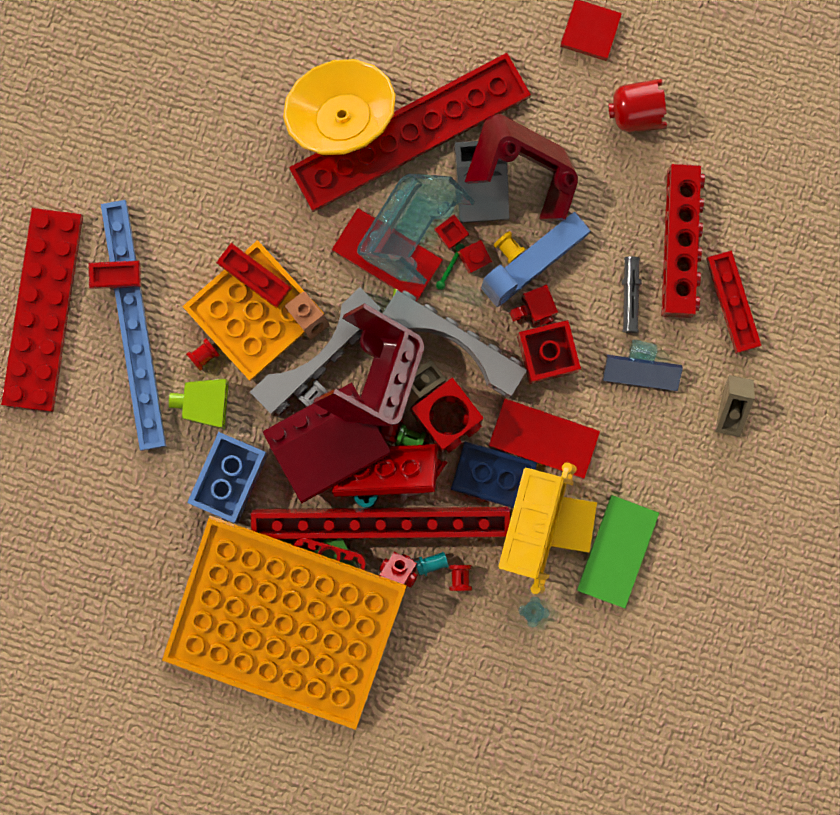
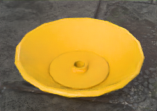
(336, 91)

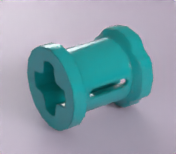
(372, 501)

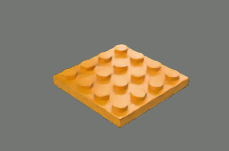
(243, 322)

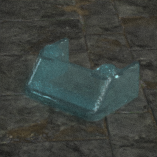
(405, 220)

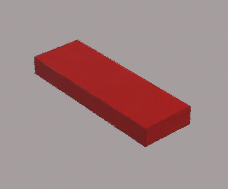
(253, 275)

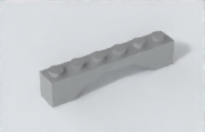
(498, 371)
(280, 388)

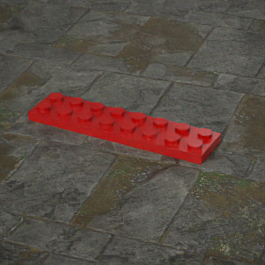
(42, 310)

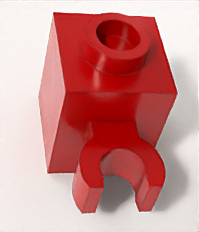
(538, 305)

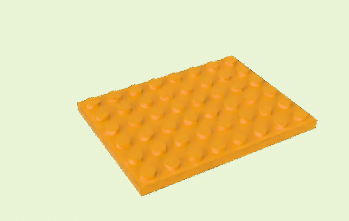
(283, 622)

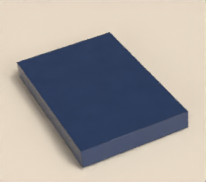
(489, 474)

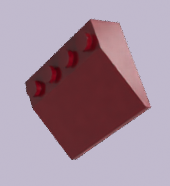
(323, 448)

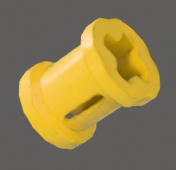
(509, 247)

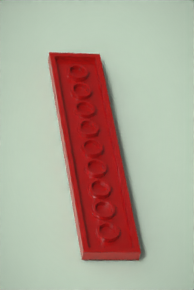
(414, 131)

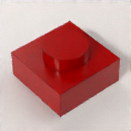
(451, 232)
(474, 256)

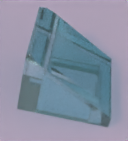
(643, 350)

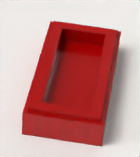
(114, 274)

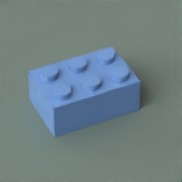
(227, 478)

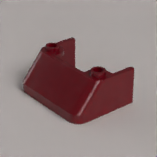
(504, 141)
(391, 374)

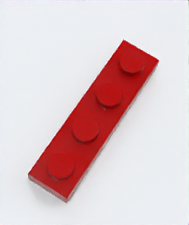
(733, 302)

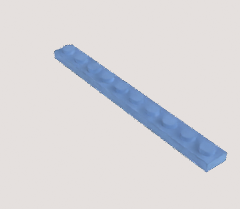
(134, 331)

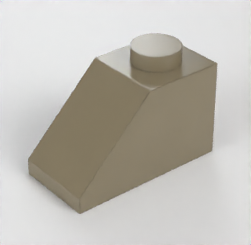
(426, 380)
(735, 405)

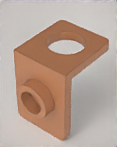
(307, 315)

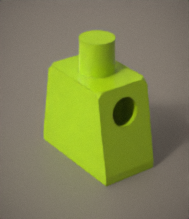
(203, 402)

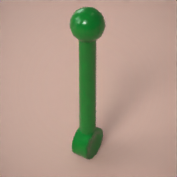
(440, 285)

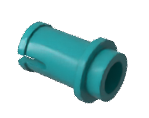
(431, 563)

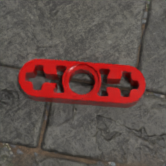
(324, 546)

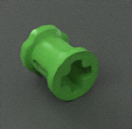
(409, 437)

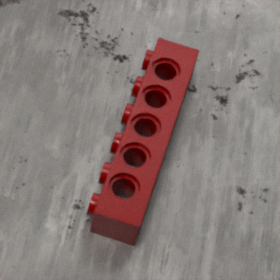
(691, 178)

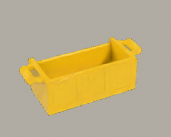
(534, 524)

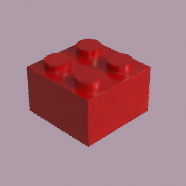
(548, 352)

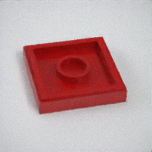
(590, 29)

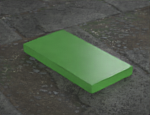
(617, 551)

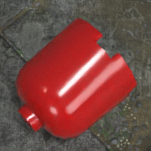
(639, 106)

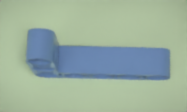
(507, 281)

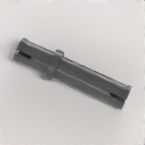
(631, 294)

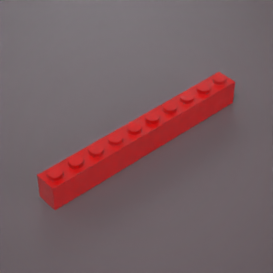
(381, 522)

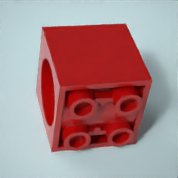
(451, 394)

